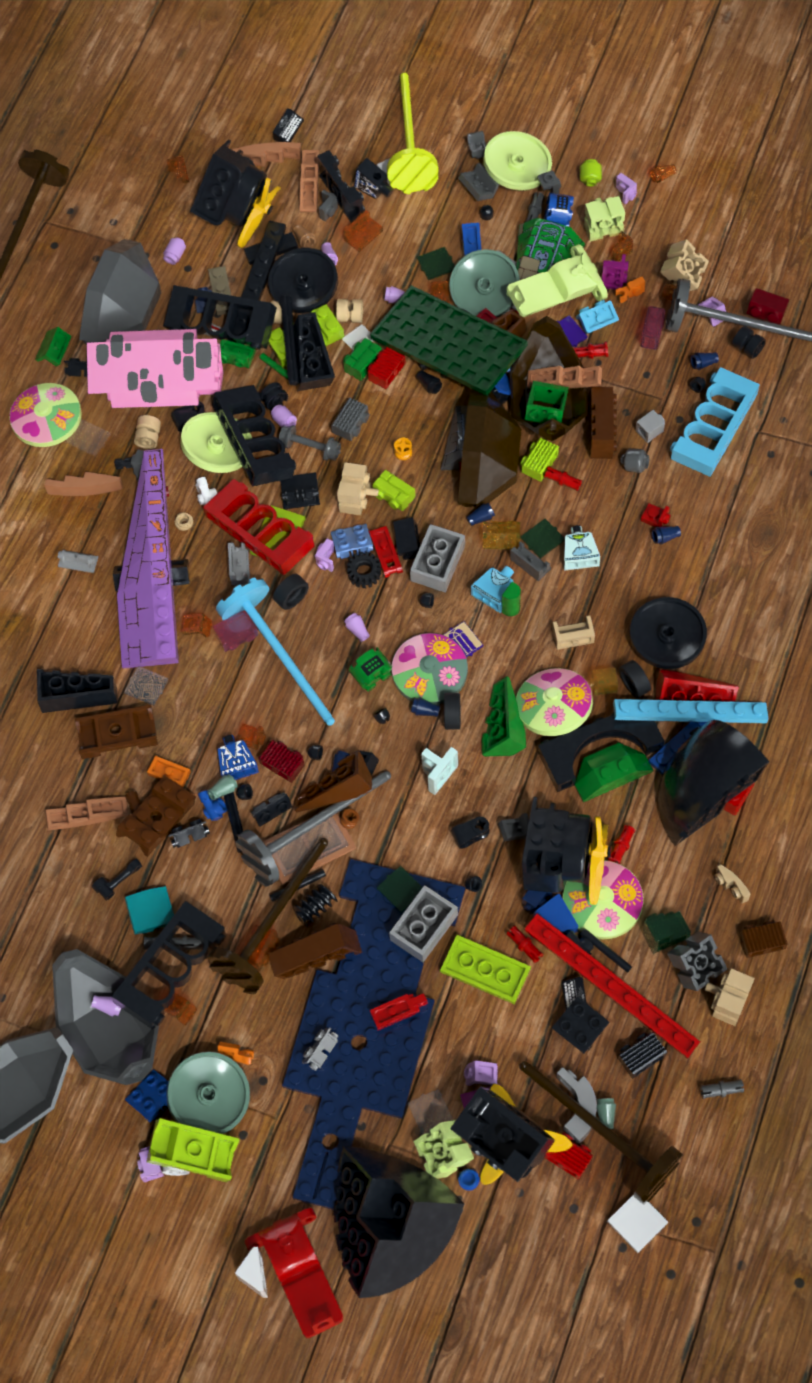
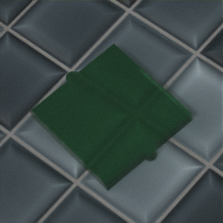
(436, 263)
(542, 538)
(400, 888)

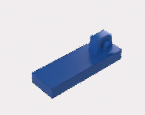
(471, 237)

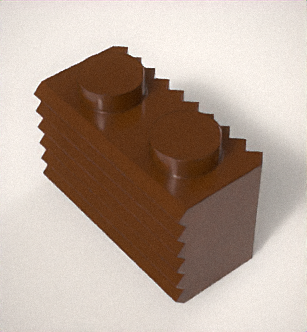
(763, 939)

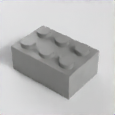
(437, 558)
(423, 923)

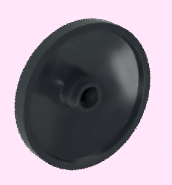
(306, 277)
(668, 633)

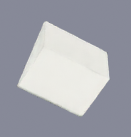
(252, 1272)

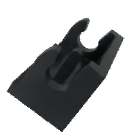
(407, 538)

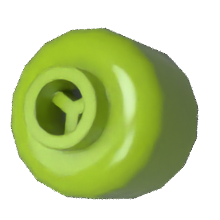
(590, 172)

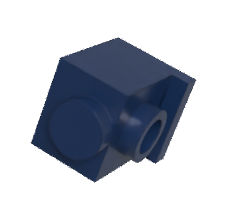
(535, 899)

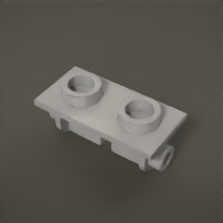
(77, 561)
(314, 1054)

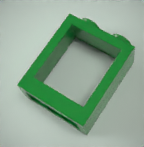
(540, 393)

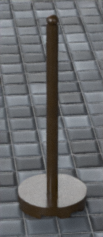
(43, 169)
(235, 967)
(661, 1168)

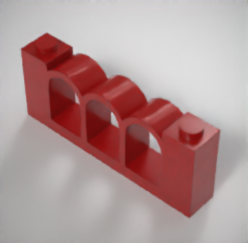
(237, 495)

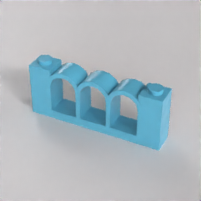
(702, 458)

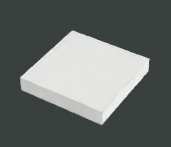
(637, 1223)

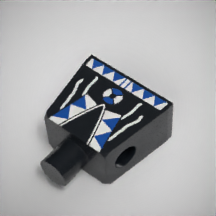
(372, 180)

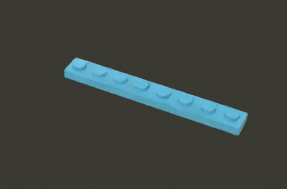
(690, 711)

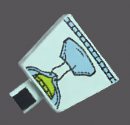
(580, 550)

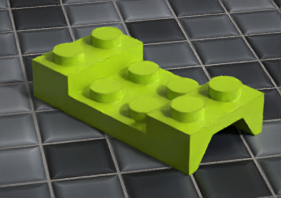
(329, 326)
(192, 1149)

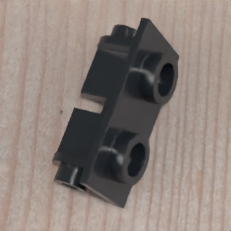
(75, 366)
(277, 805)
(181, 835)

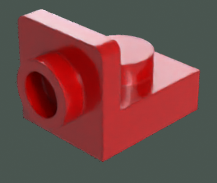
(656, 516)

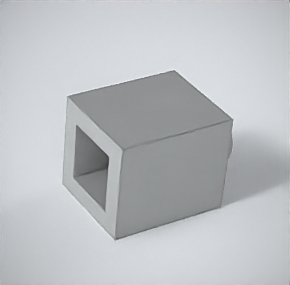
(650, 426)

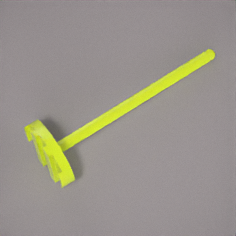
(412, 167)

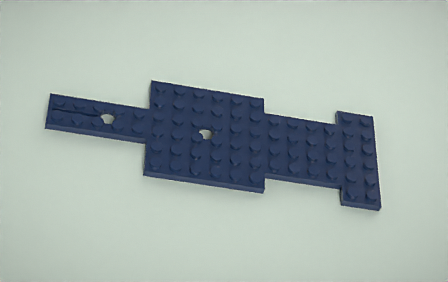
(384, 1070)

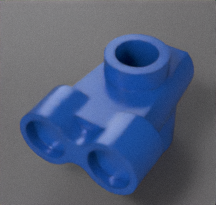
(213, 808)

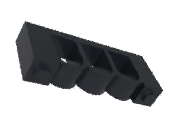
(260, 322)
(248, 400)
(152, 1011)

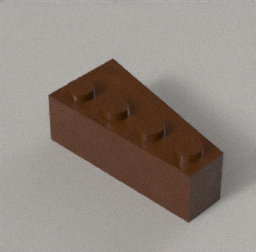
(602, 423)

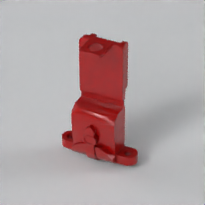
(299, 1272)

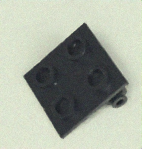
(300, 491)
(580, 1025)

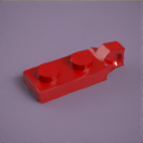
(397, 1010)

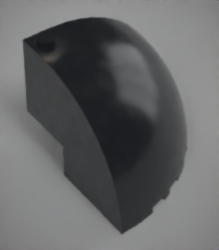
(704, 776)
(390, 1220)

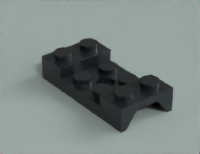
(347, 198)

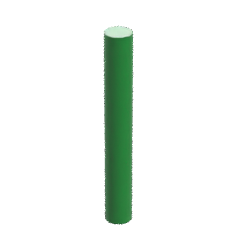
(274, 365)

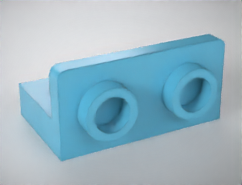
(597, 317)

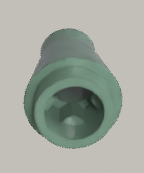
(222, 787)
(606, 1111)

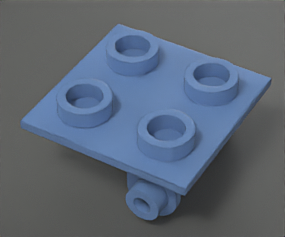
(352, 539)

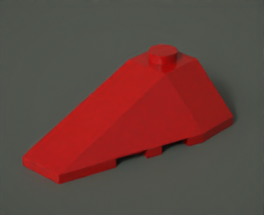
(687, 687)

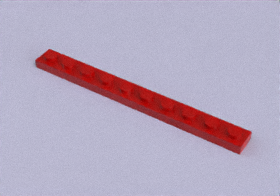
(612, 986)

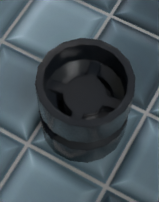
(748, 342)

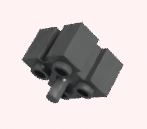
(697, 961)

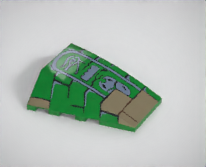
(543, 245)

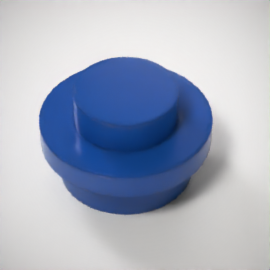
(468, 1179)

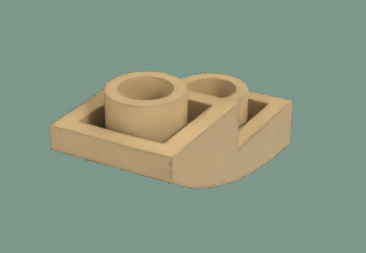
(729, 879)

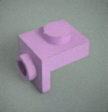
(323, 554)

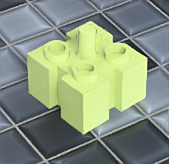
(604, 218)
(443, 1150)

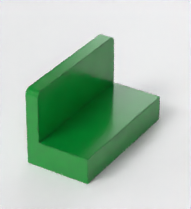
(53, 346)

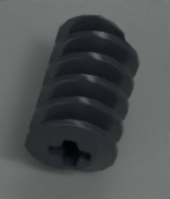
(314, 904)

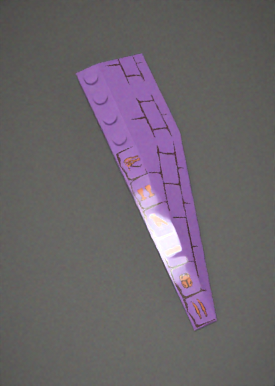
(146, 577)

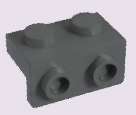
(479, 183)

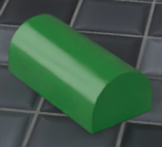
(511, 600)

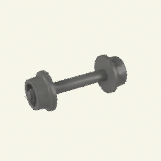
(331, 449)

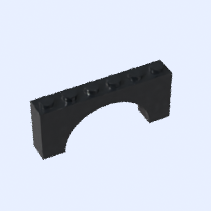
(560, 753)

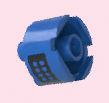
(559, 208)

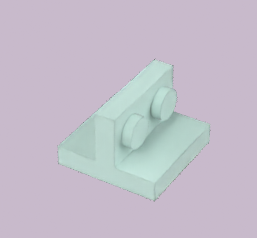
(439, 768)

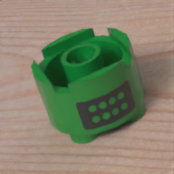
(370, 669)

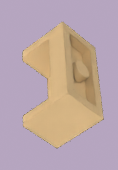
(573, 634)

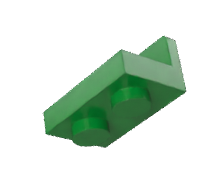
(236, 354)

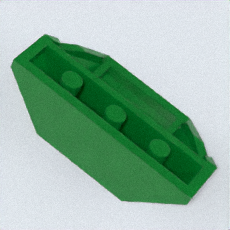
(610, 770)

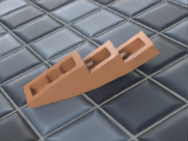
(271, 152)
(309, 181)
(569, 377)
(88, 485)
(86, 813)

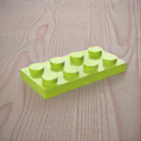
(485, 969)

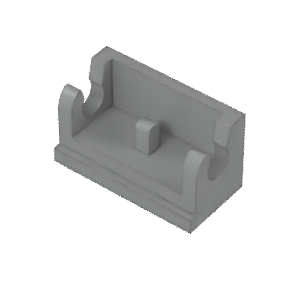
(238, 564)

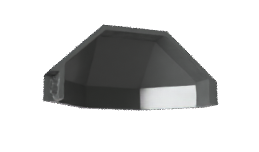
(119, 293)
(103, 1045)
(30, 1078)

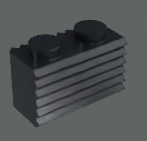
(642, 1054)

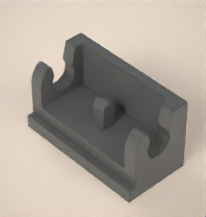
(529, 562)

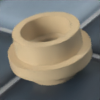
(184, 517)

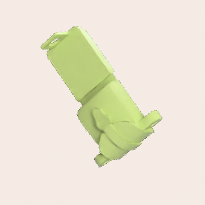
(560, 284)

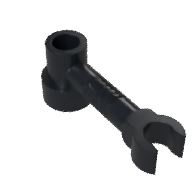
(106, 888)

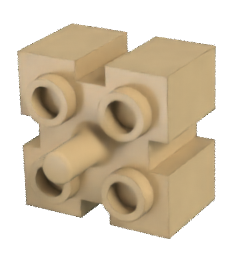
(684, 264)
(354, 488)
(730, 996)

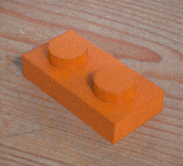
(175, 772)

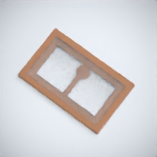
(295, 853)

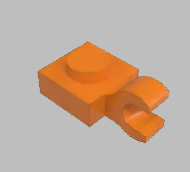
(632, 288)
(232, 1051)

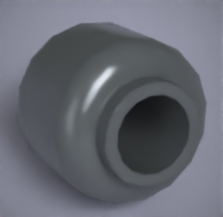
(635, 460)

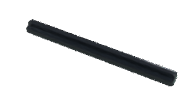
(289, 337)

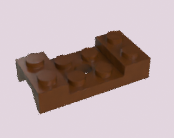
(136, 727)
(167, 801)

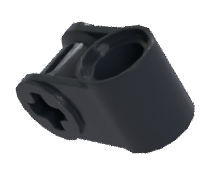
(182, 415)
(468, 833)

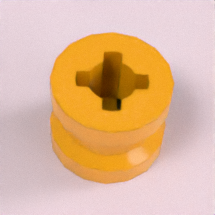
(399, 446)

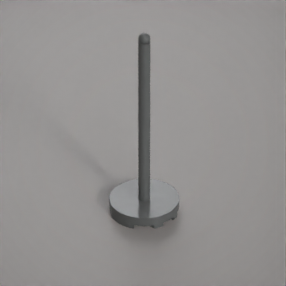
(680, 306)
(260, 857)

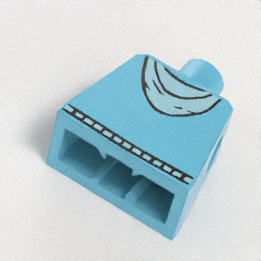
(492, 586)

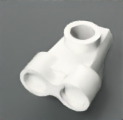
(205, 494)

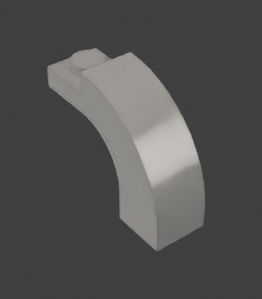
(585, 1097)

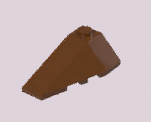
(343, 784)

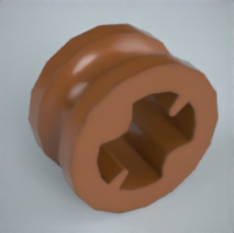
(347, 823)

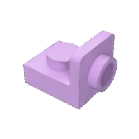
(627, 187)
(714, 304)
(481, 1073)

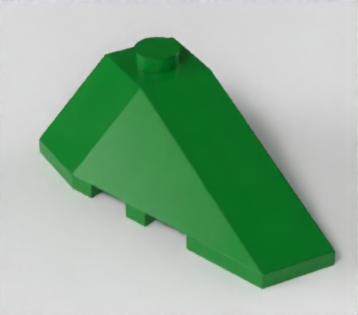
(505, 729)

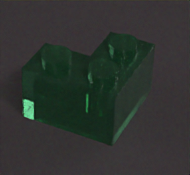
(665, 930)

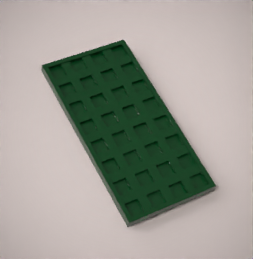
(449, 340)

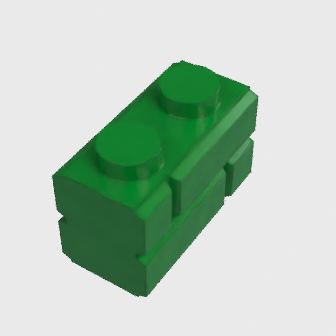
(360, 359)

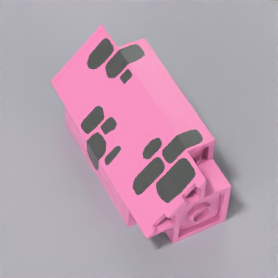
(154, 368)

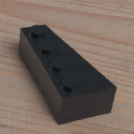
(312, 356)
(73, 691)

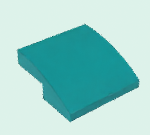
(149, 909)

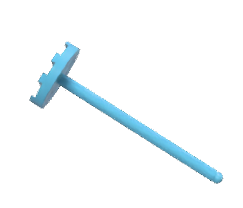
(246, 599)

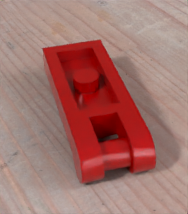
(385, 551)

